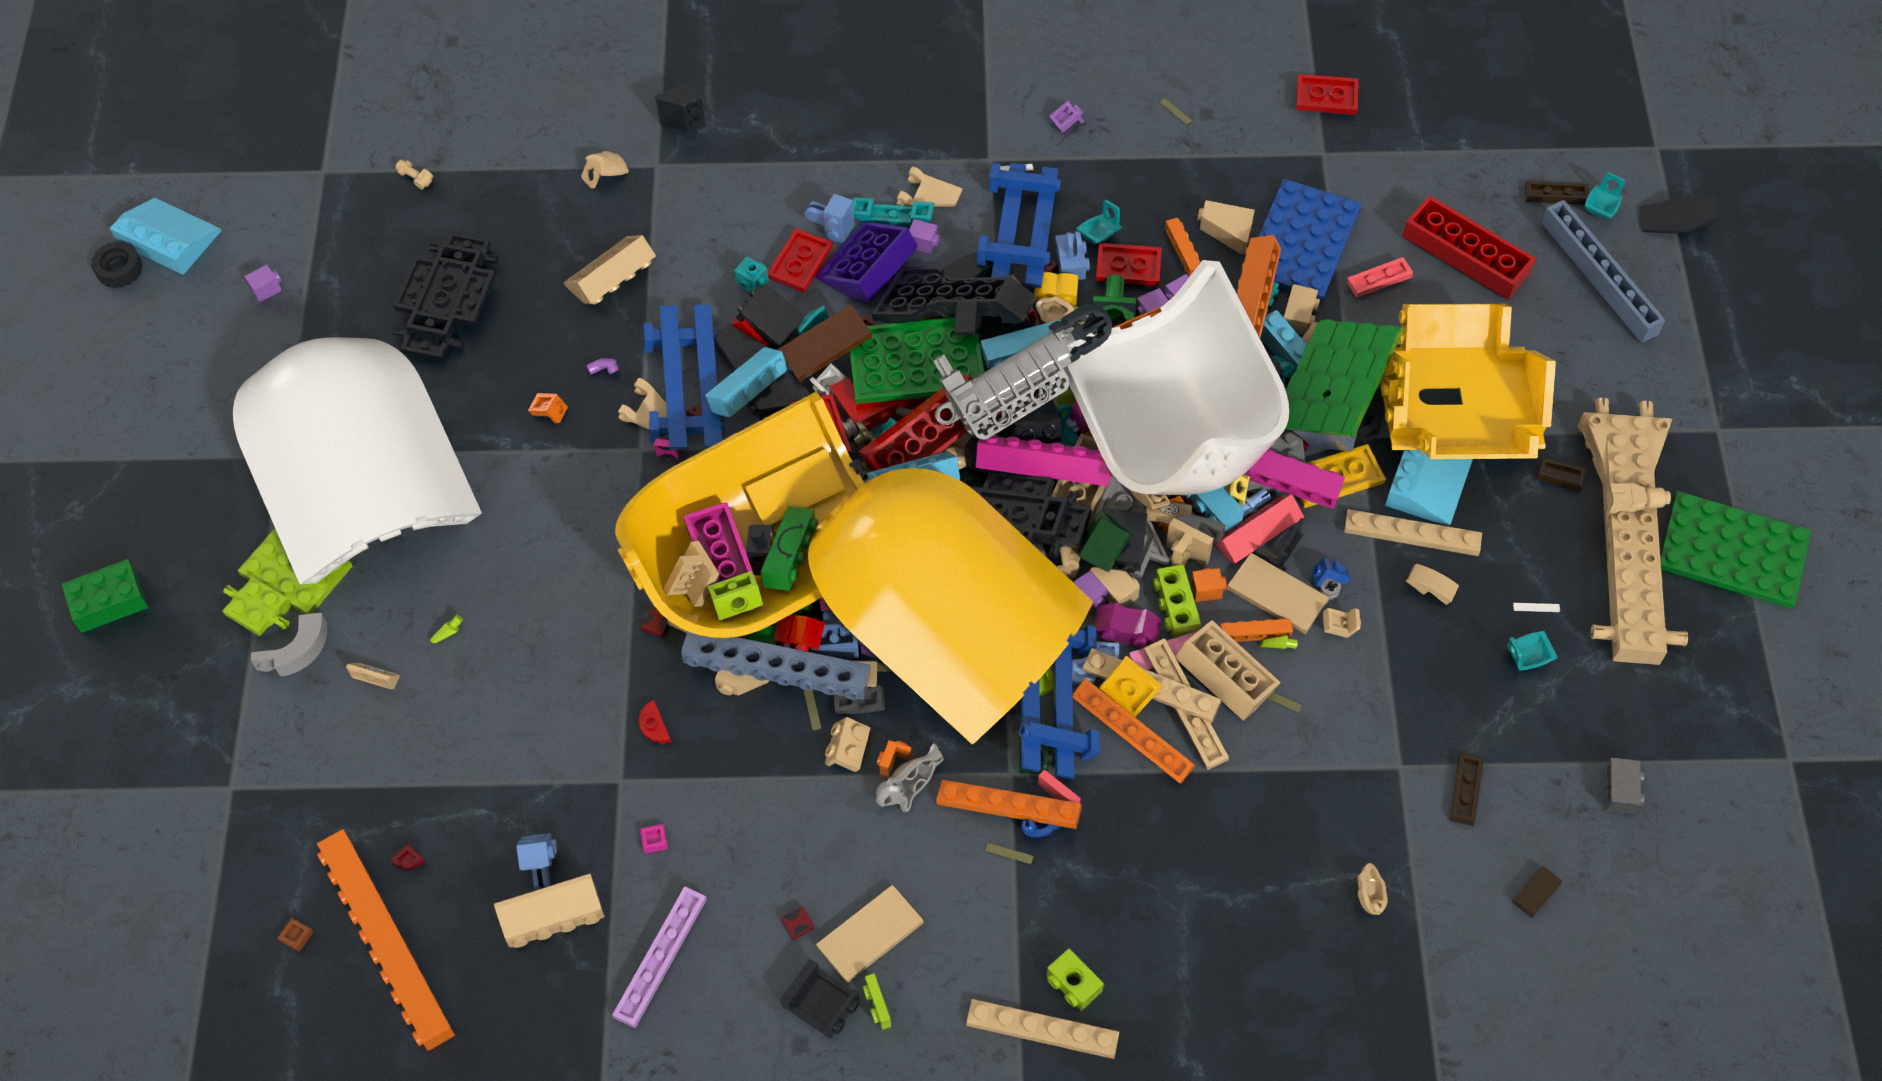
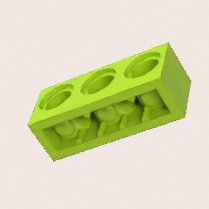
(1179, 591)

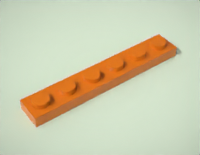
(1133, 731)
(1009, 804)

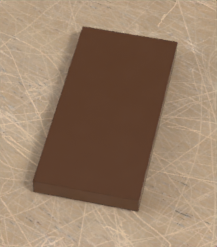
(825, 342)

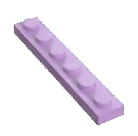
(659, 957)

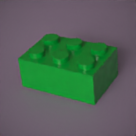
(104, 595)

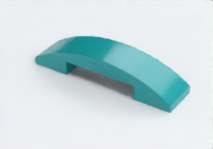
(893, 215)

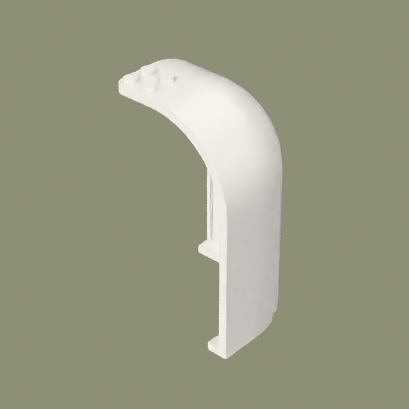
(1182, 394)
(346, 451)

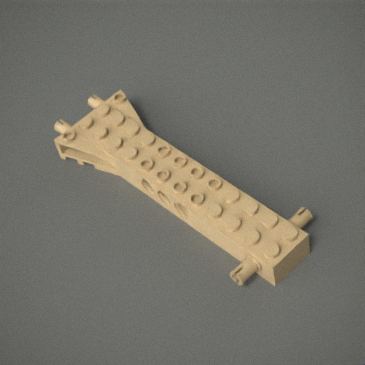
(1627, 452)

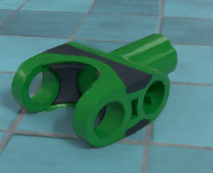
(1114, 302)

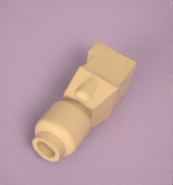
(1633, 497)

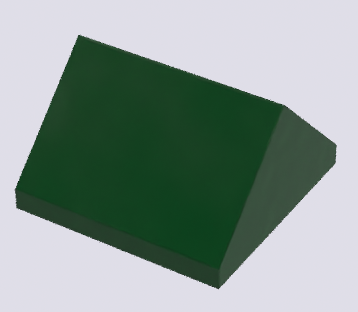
(1103, 541)

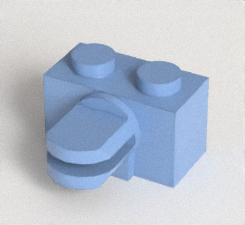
(835, 217)
(1070, 254)
(837, 639)
(537, 853)

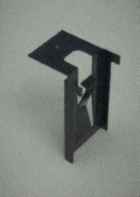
(1264, 554)

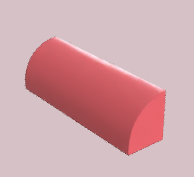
(1259, 528)

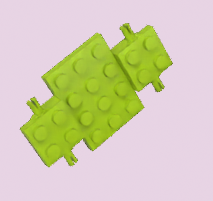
(275, 588)

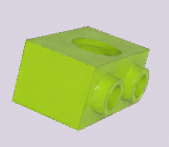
(735, 595)
(1069, 966)

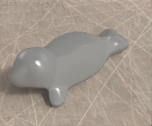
(908, 780)

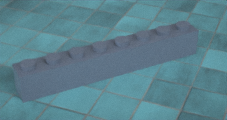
(1603, 271)

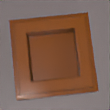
(295, 935)

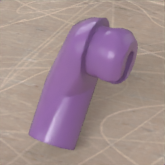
(601, 364)

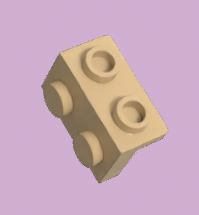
(847, 744)

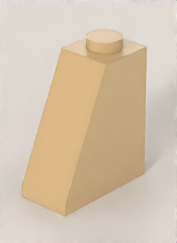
(1227, 224)

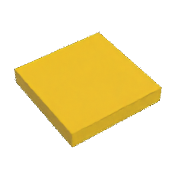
(1130, 686)

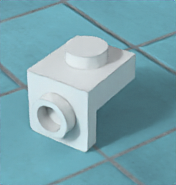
(829, 377)

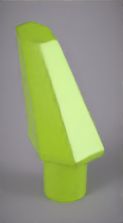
(447, 629)
(1279, 642)

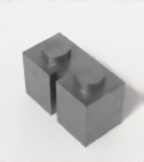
(1625, 783)

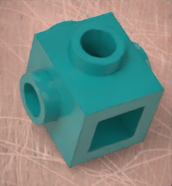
(751, 274)

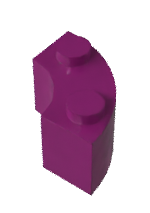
(1127, 625)

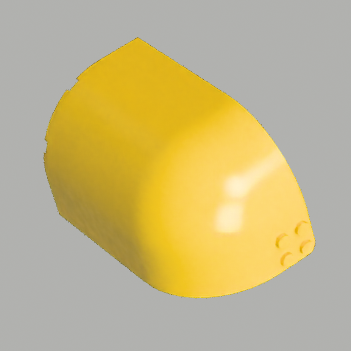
(654, 526)
(945, 593)

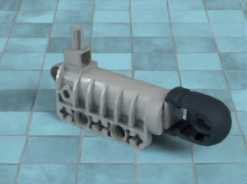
(1020, 375)

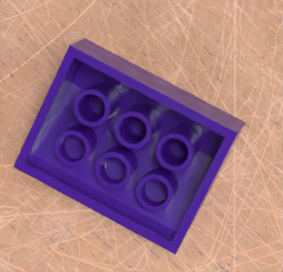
(868, 260)

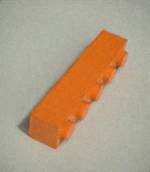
(1182, 245)
(1257, 630)

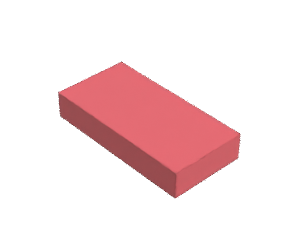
(1056, 788)

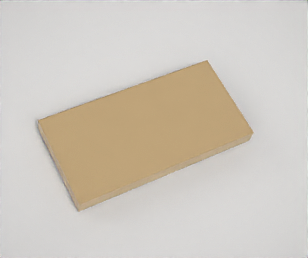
(1278, 593)
(869, 934)

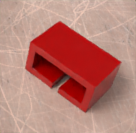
(799, 632)

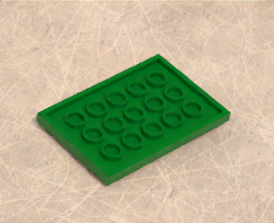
(901, 356)
(1735, 549)

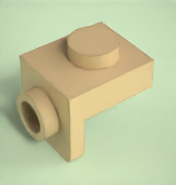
(1340, 622)

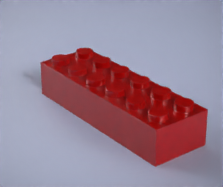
(1469, 247)
(914, 435)

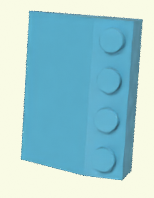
(165, 234)
(1428, 486)

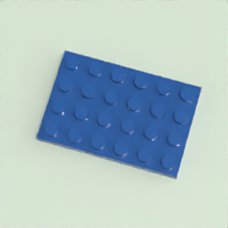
(1311, 234)

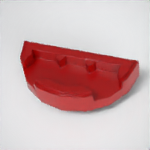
(652, 724)

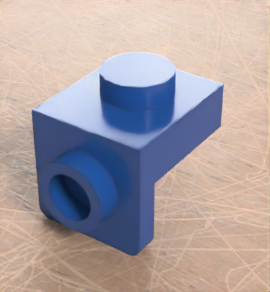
(1331, 569)

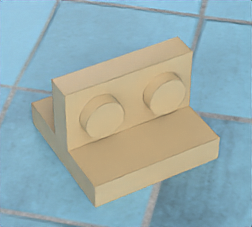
(1188, 544)
(692, 575)

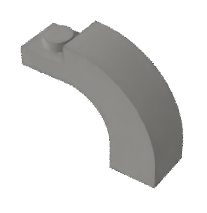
(300, 652)

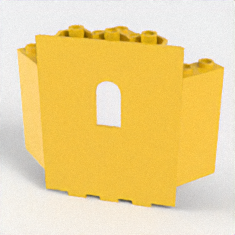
(1501, 387)

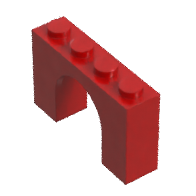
(868, 413)

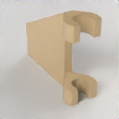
(930, 190)
(652, 402)

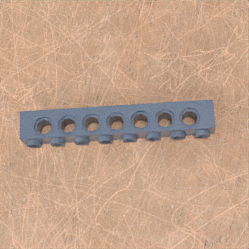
(788, 659)

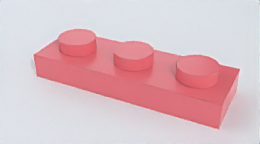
(1379, 277)

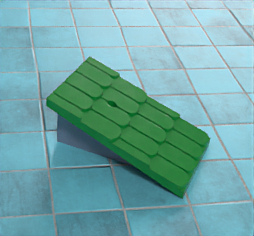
(1338, 381)

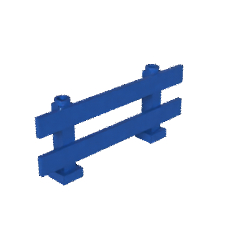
(1004, 251)
(670, 339)
(1062, 734)

